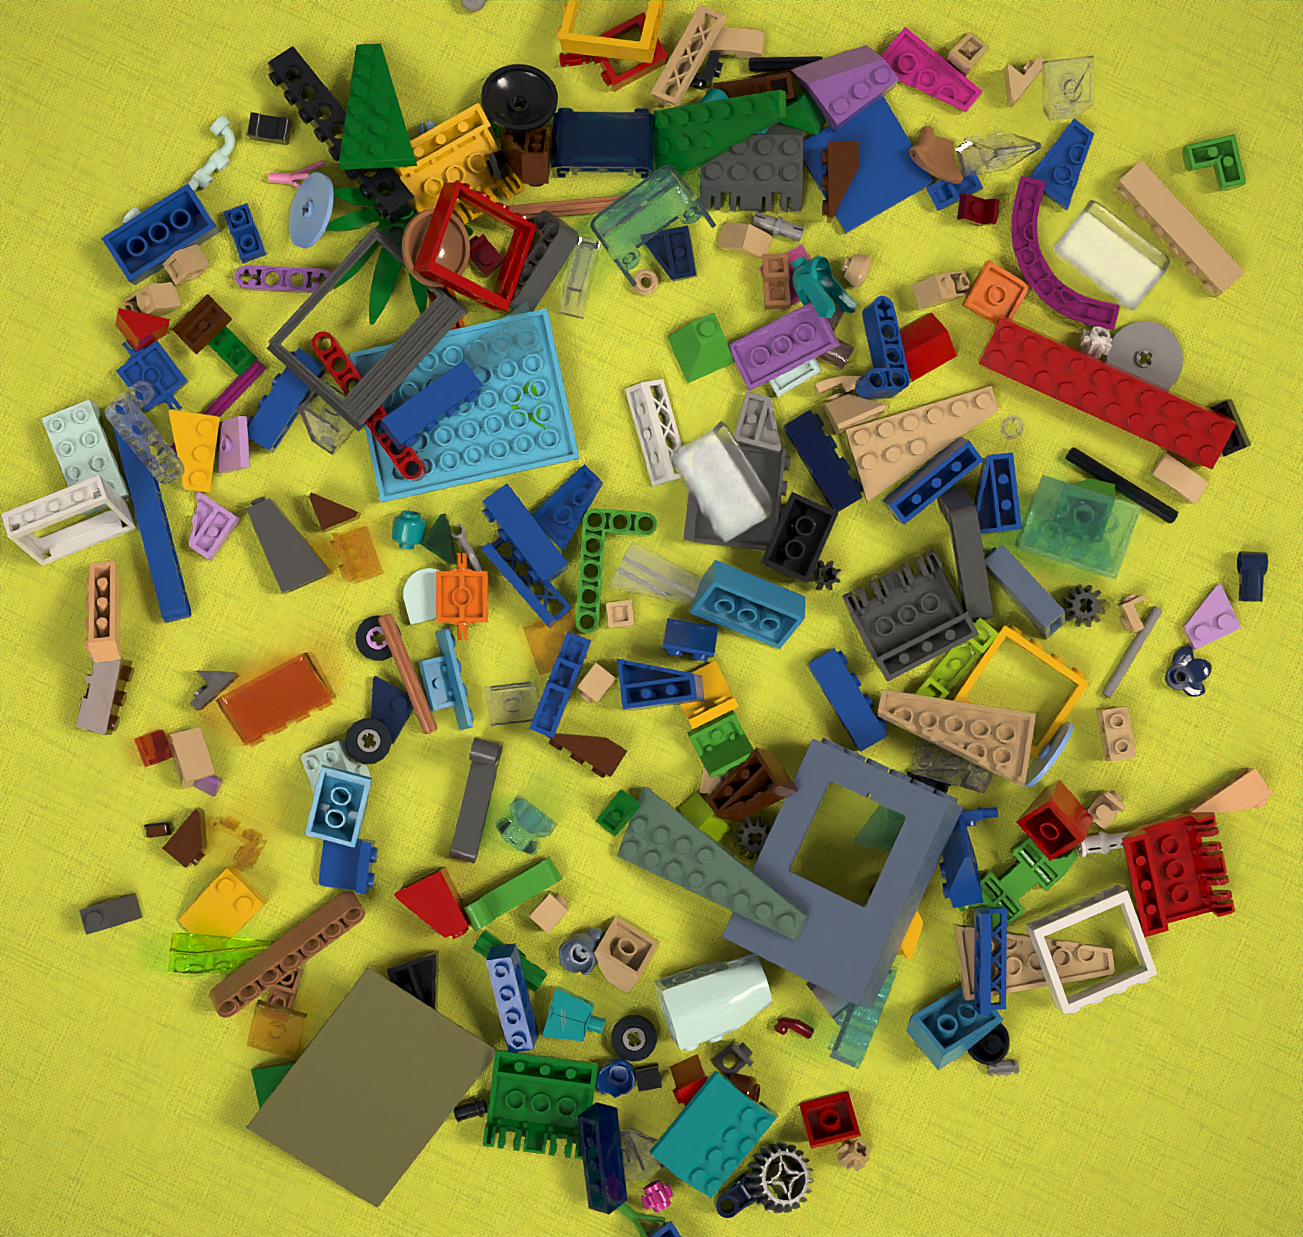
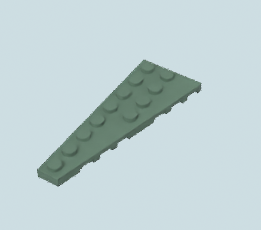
(683, 854)

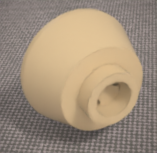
(856, 269)

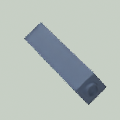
(1025, 591)

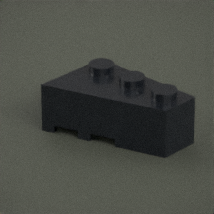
(418, 977)

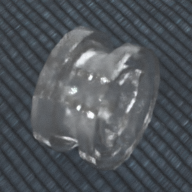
(1004, 424)

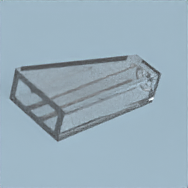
(654, 576)

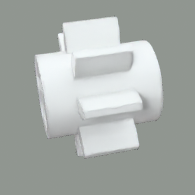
(1096, 341)

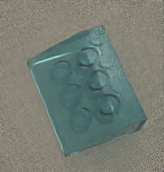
(1078, 526)

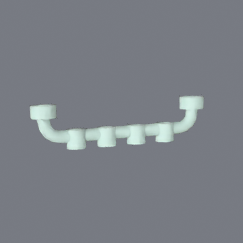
(217, 160)

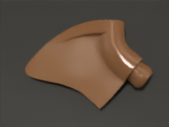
(936, 156)

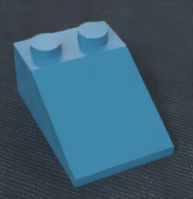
(339, 806)
(950, 1028)

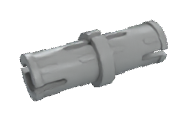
(778, 226)

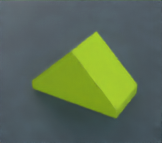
(704, 818)

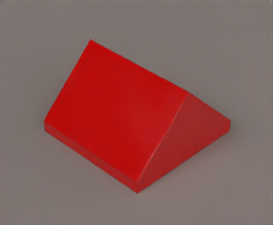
(926, 346)
(829, 1120)

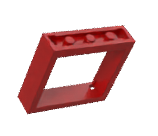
(513, 262)

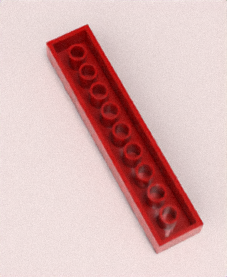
(1106, 391)

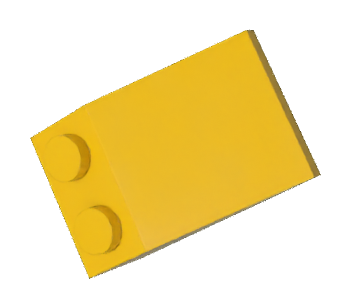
(224, 906)

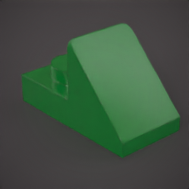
(618, 812)

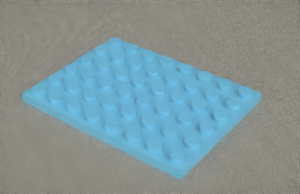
(486, 435)

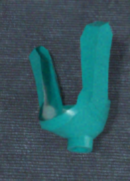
(811, 281)

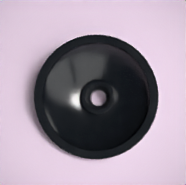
(521, 87)

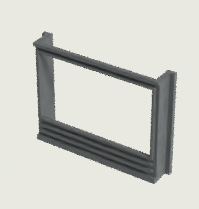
(395, 363)

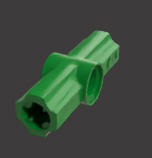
(533, 974)

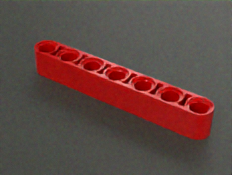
(343, 379)

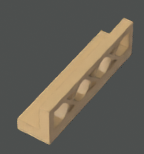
(684, 55)

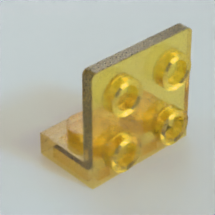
(357, 555)
(246, 855)

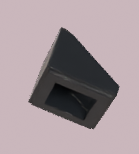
(497, 165)

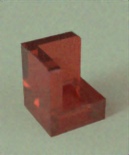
(153, 748)

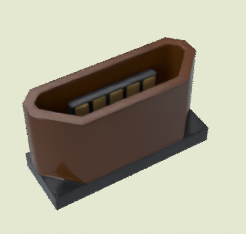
(158, 829)

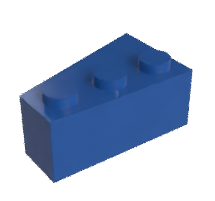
(997, 495)
(654, 686)

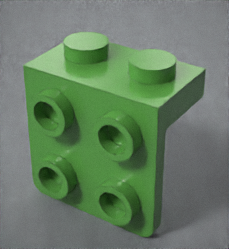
(721, 743)

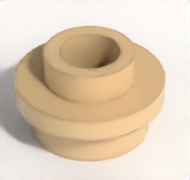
(642, 274)

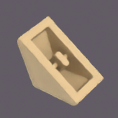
(966, 54)
(744, 239)

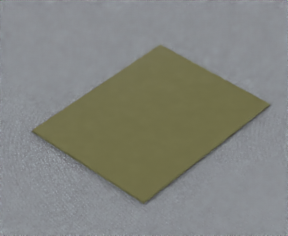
(372, 1088)

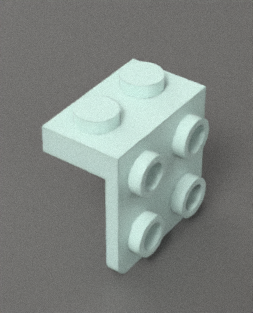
(331, 755)

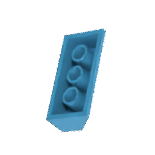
(748, 604)

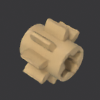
(853, 1154)

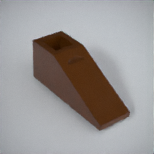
(758, 84)
(841, 166)
(595, 750)

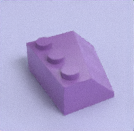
(846, 83)

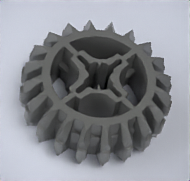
(787, 1197)

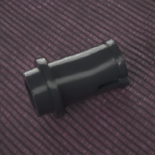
(471, 1109)

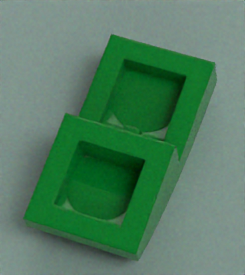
(232, 350)

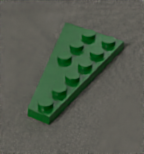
(374, 121)
(702, 131)

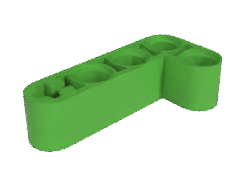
(511, 893)

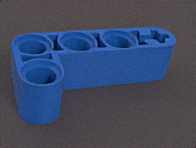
(886, 351)

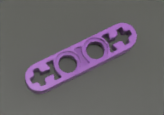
(285, 275)

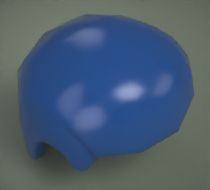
(616, 1077)

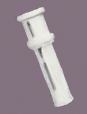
(1101, 843)

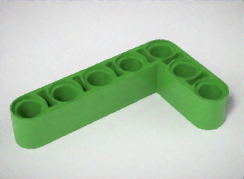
(597, 559)

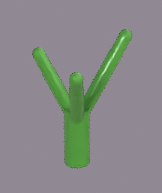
(633, 1216)

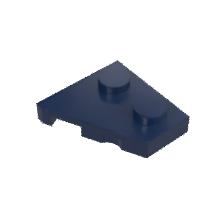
(390, 706)

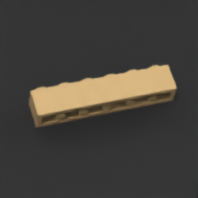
(1178, 229)

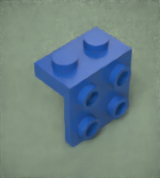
(348, 866)

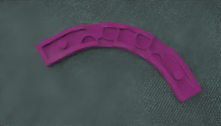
(1036, 269)

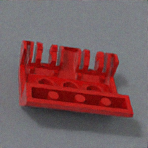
(1175, 870)

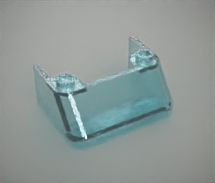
(645, 213)

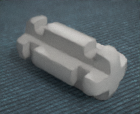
(1004, 1067)

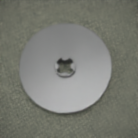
(1149, 339)

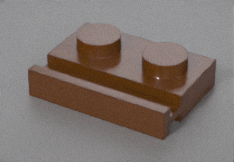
(202, 324)

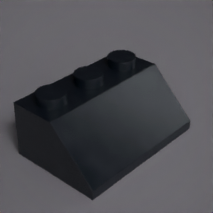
(799, 538)

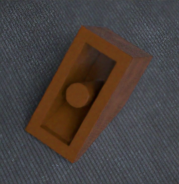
(189, 840)

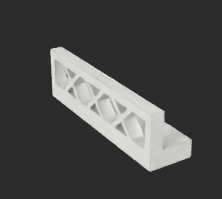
(652, 431)

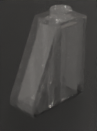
(579, 277)

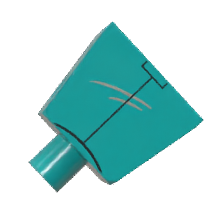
(571, 1017)

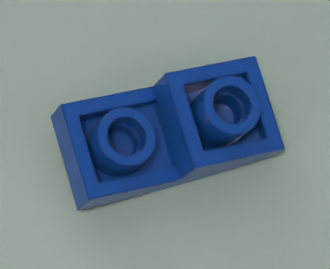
(245, 233)

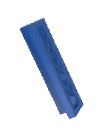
(523, 590)
(984, 959)

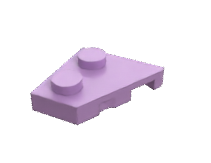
(210, 526)

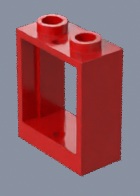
(617, 82)

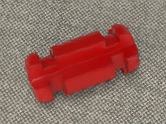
(573, 59)

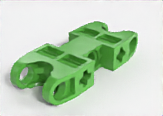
(1021, 878)

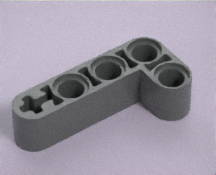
(544, 260)

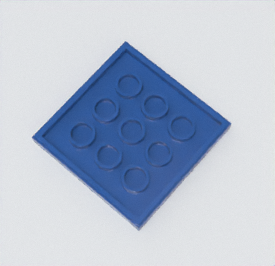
(885, 166)

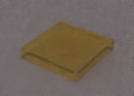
(547, 642)
(277, 1029)

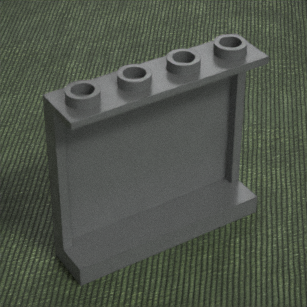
(770, 469)

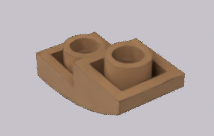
(285, 990)

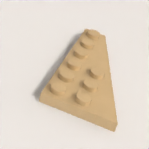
(902, 442)
(979, 733)
(1023, 971)

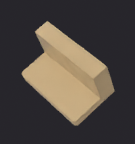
(190, 756)

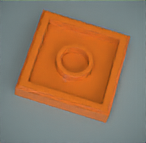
(995, 293)

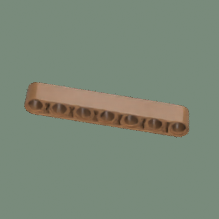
(286, 954)

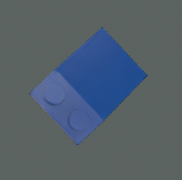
(961, 868)

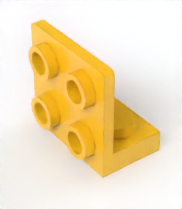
(716, 694)

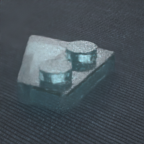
(881, 829)

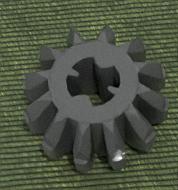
(1092, 606)
(754, 847)

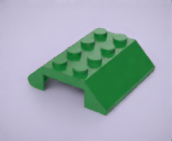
(538, 1101)

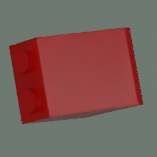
(1055, 821)
(436, 903)

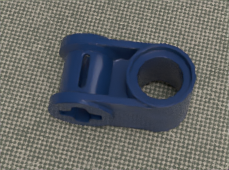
(739, 1195)

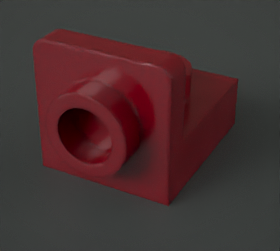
(978, 210)
(484, 255)

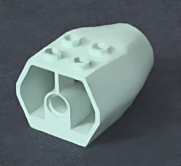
(712, 999)

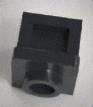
(712, 69)

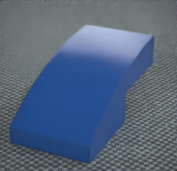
(946, 193)

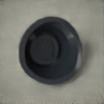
(991, 1047)

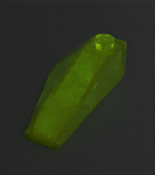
(210, 955)

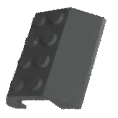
(756, 170)
(909, 617)

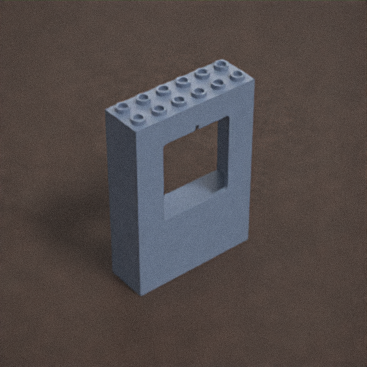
(841, 942)

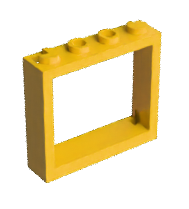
(610, 47)
(1052, 661)

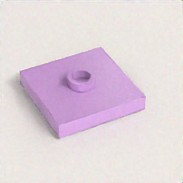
(233, 445)

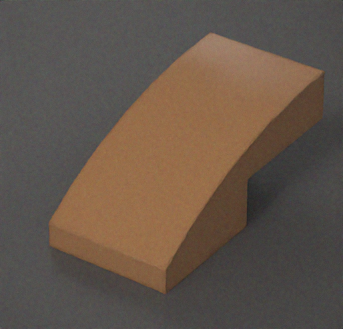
(776, 281)

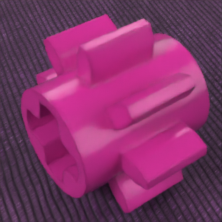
(657, 1196)

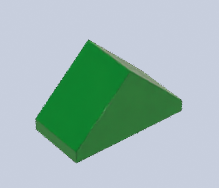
(804, 113)

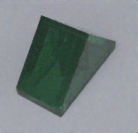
(440, 540)

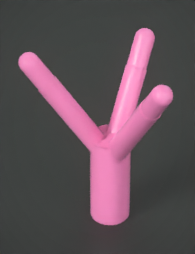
(291, 177)

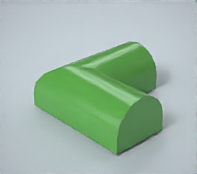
(1221, 154)

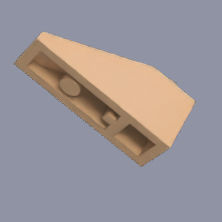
(1239, 793)

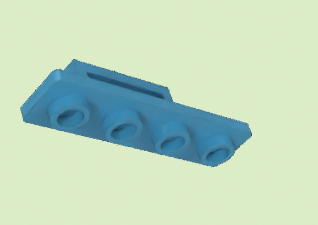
(444, 682)

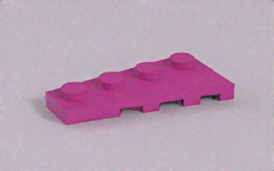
(928, 72)

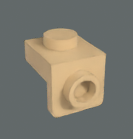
(1129, 617)

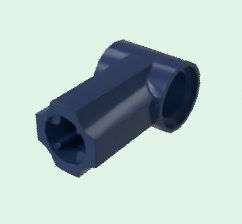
(1252, 568)

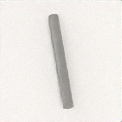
(1132, 652)

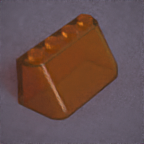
(277, 699)

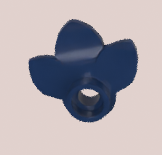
(1191, 671)

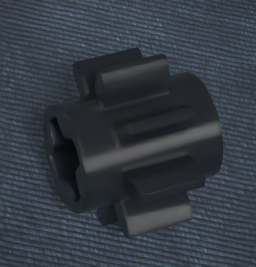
(830, 571)

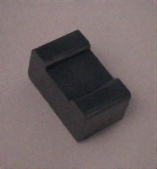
(269, 128)
(648, 1077)

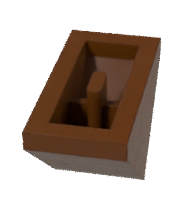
(331, 513)

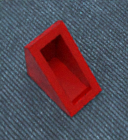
(141, 328)

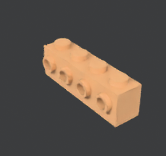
(104, 612)

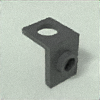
(742, 1053)

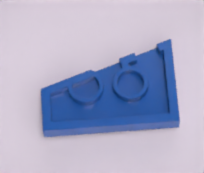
(1064, 163)
(566, 507)

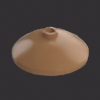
(453, 251)

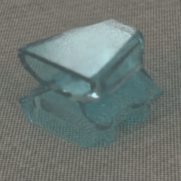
(525, 826)

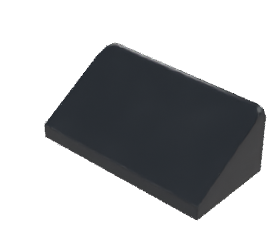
(1238, 438)

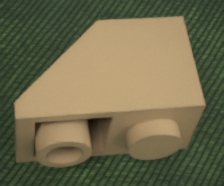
(941, 289)
(154, 300)

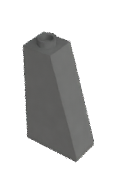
(286, 549)

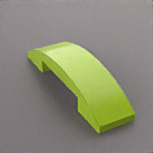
(957, 662)

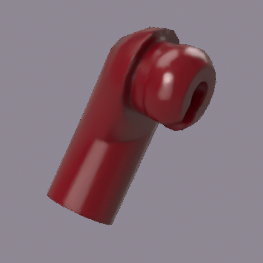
(795, 1025)

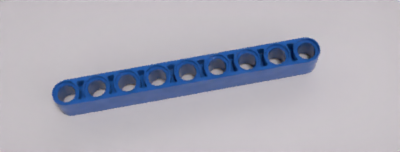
(155, 533)

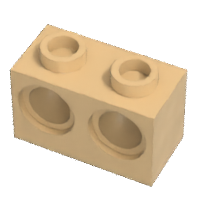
(1116, 733)

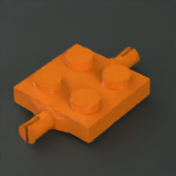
(461, 596)

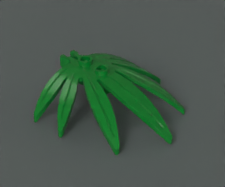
(387, 267)

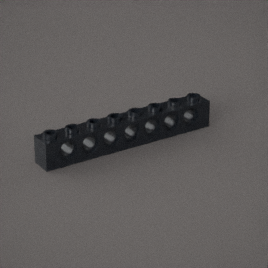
(292, 65)

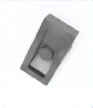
(217, 682)

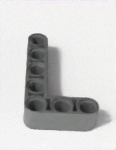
(968, 552)
(485, 761)

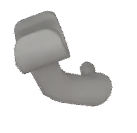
(466, 547)

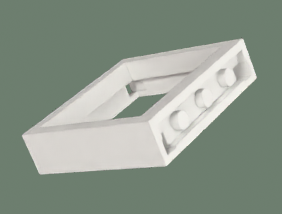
(26, 519)
(1075, 913)

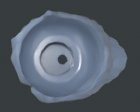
(571, 952)

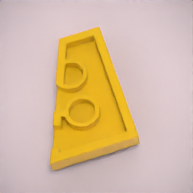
(195, 446)

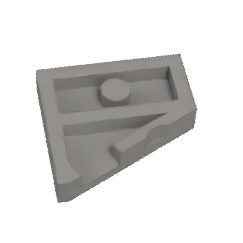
(758, 424)

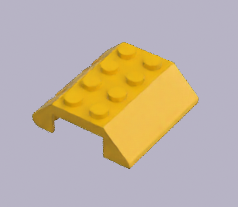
(456, 153)

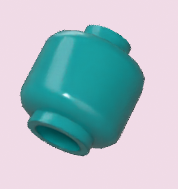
(408, 529)

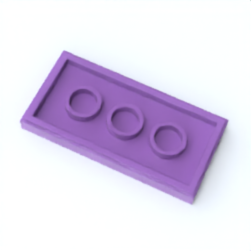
(782, 346)

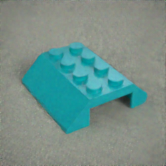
(713, 1134)

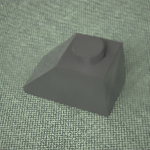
(110, 913)

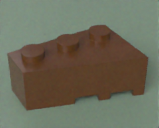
(528, 154)

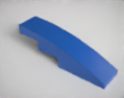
(560, 684)

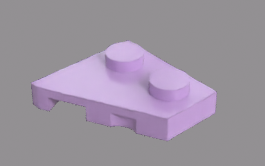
(1211, 620)

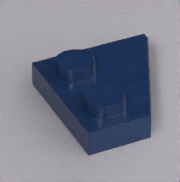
(674, 252)

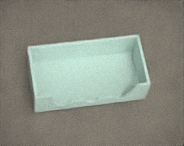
(84, 448)

